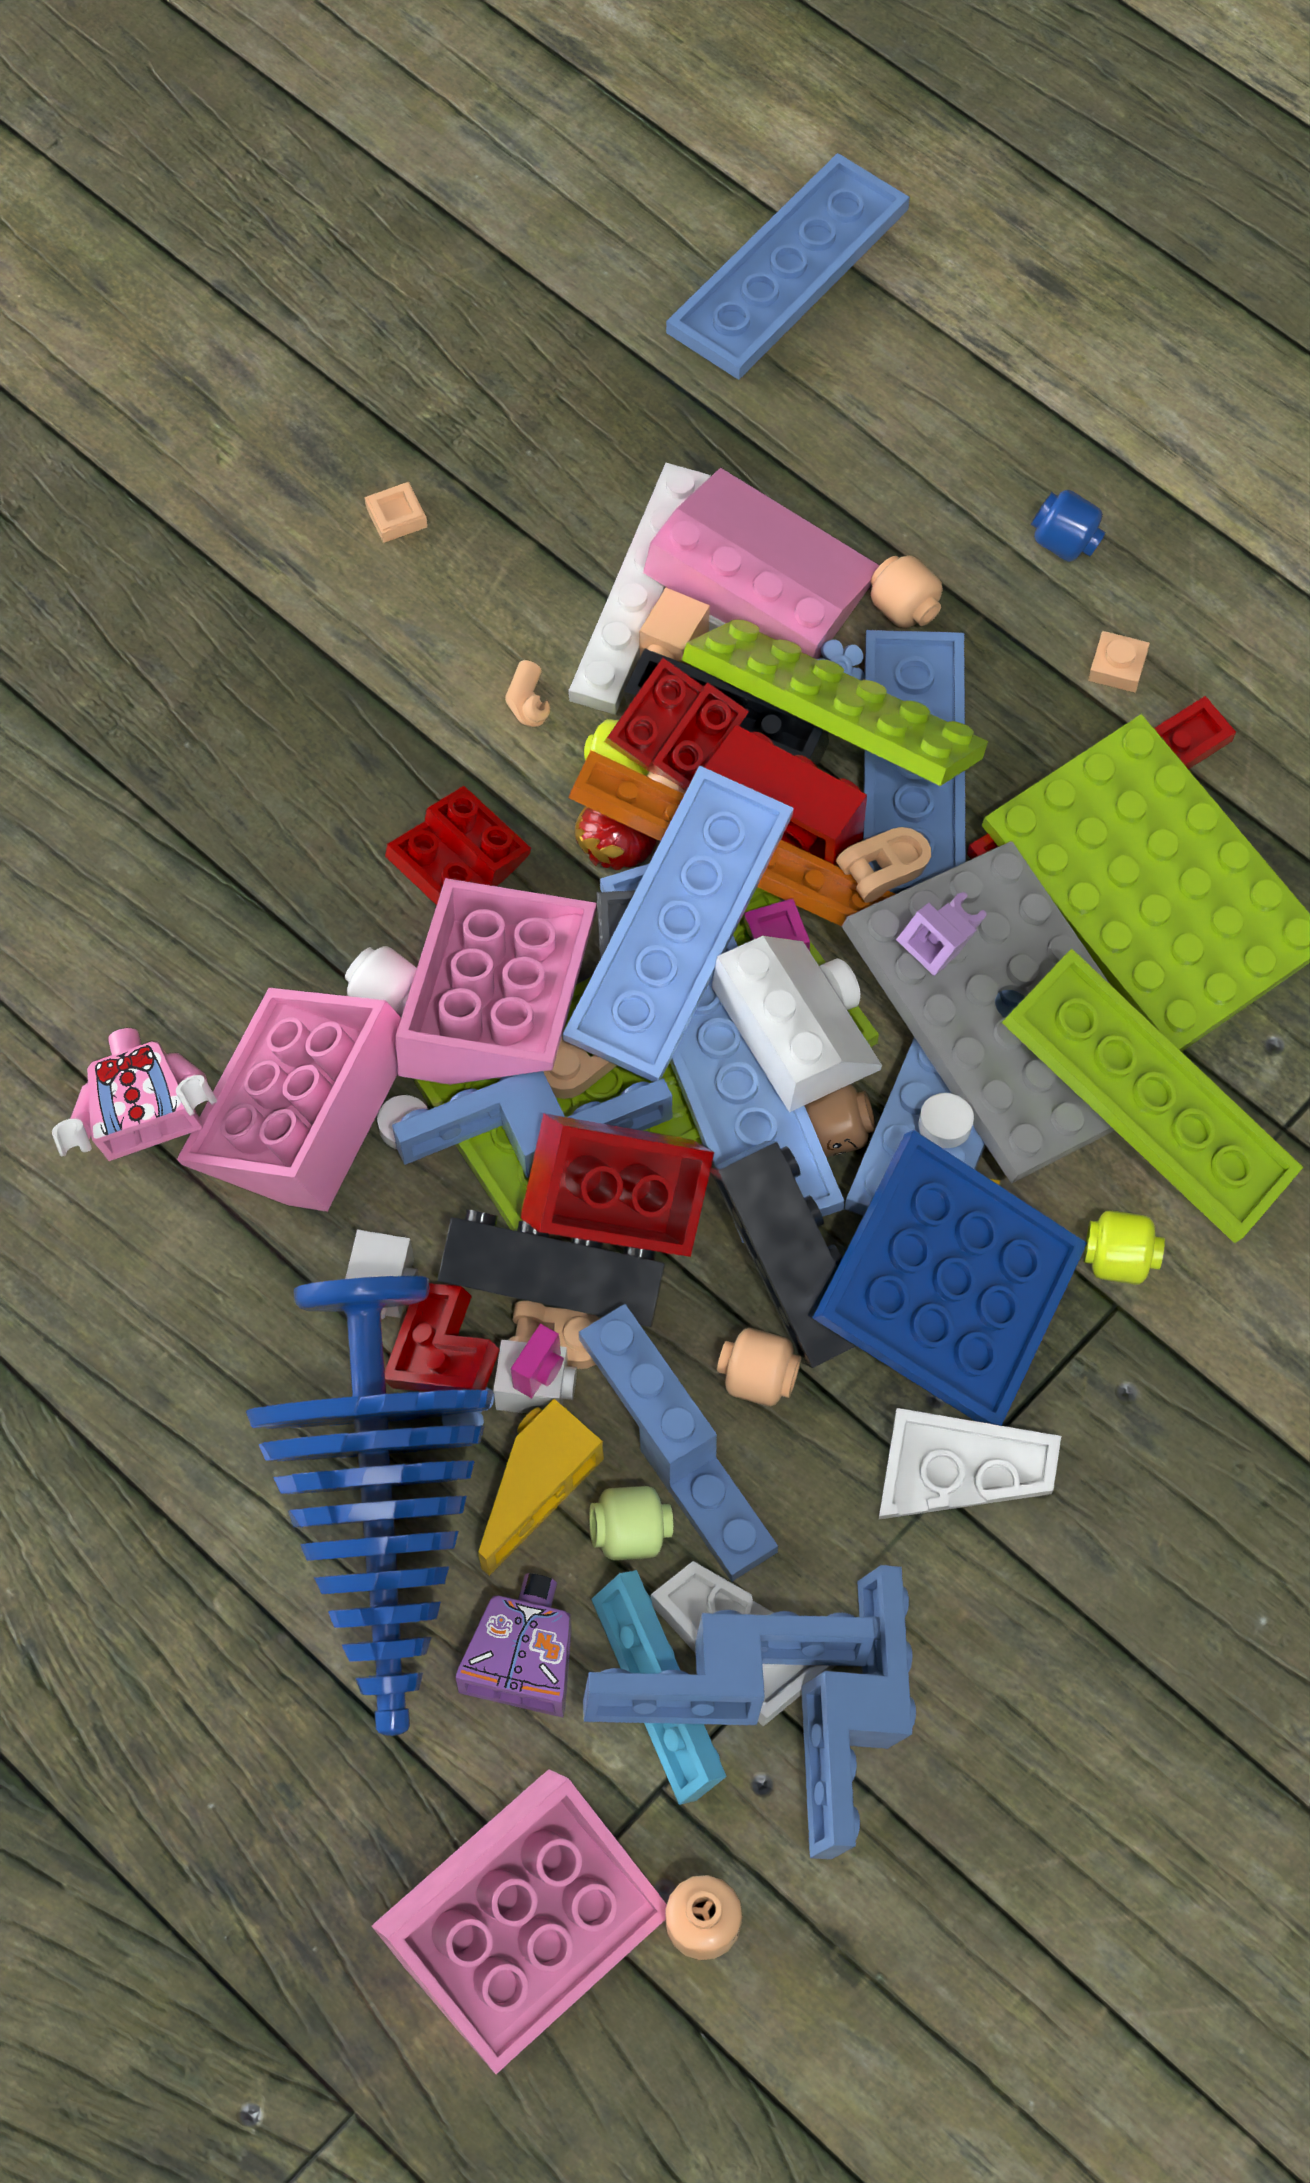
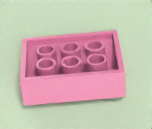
(759, 564)
(492, 984)
(298, 1096)
(522, 1919)

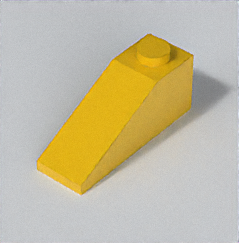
(543, 1468)

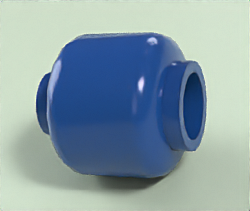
(1068, 525)

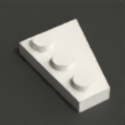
(963, 1463)
(702, 1591)

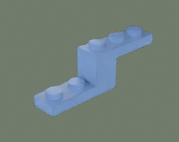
(519, 1106)
(678, 1442)
(728, 1668)
(856, 1711)

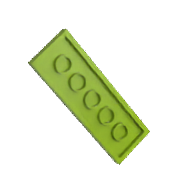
(836, 701)
(1153, 1095)

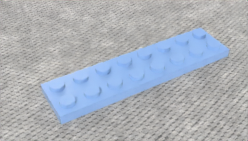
(732, 1095)

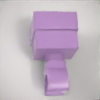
(939, 935)

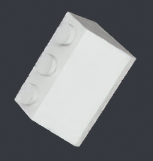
(792, 1019)

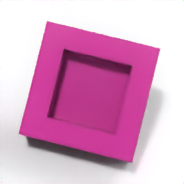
(777, 921)
(537, 1362)

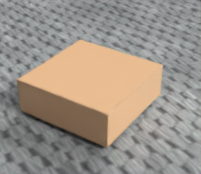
(396, 512)

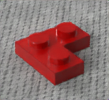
(432, 1354)

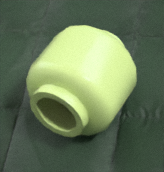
(630, 1523)

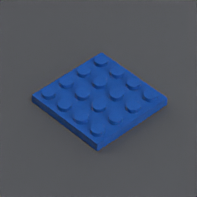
(950, 1280)

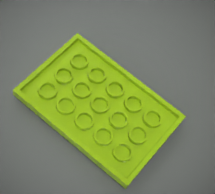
(1157, 883)

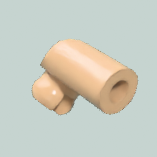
(521, 695)

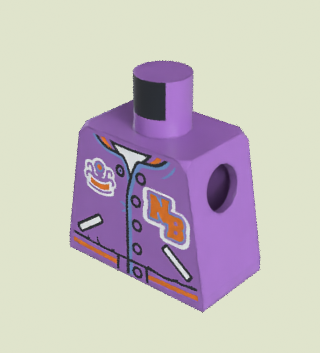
(520, 1651)

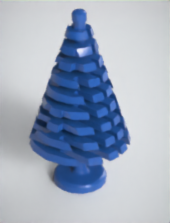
(372, 1443)

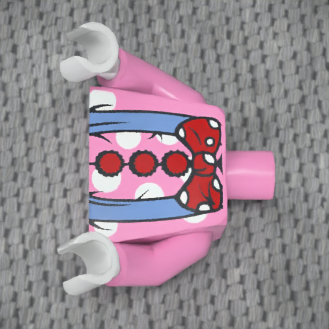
(134, 1099)

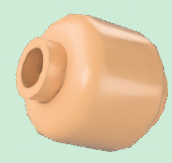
(906, 591)
(759, 1367)
(696, 1898)

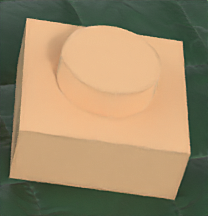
(1119, 661)

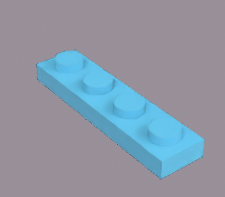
(643, 1648)

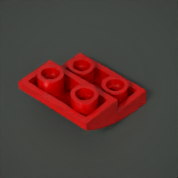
(675, 724)
(457, 843)

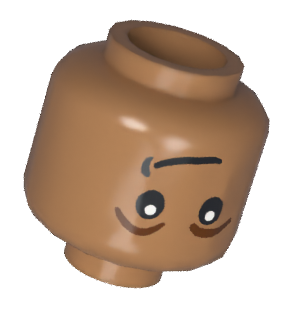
(842, 1120)

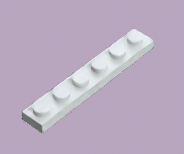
(615, 641)

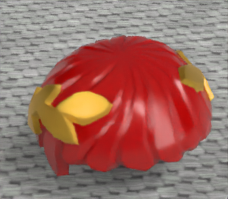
(611, 841)

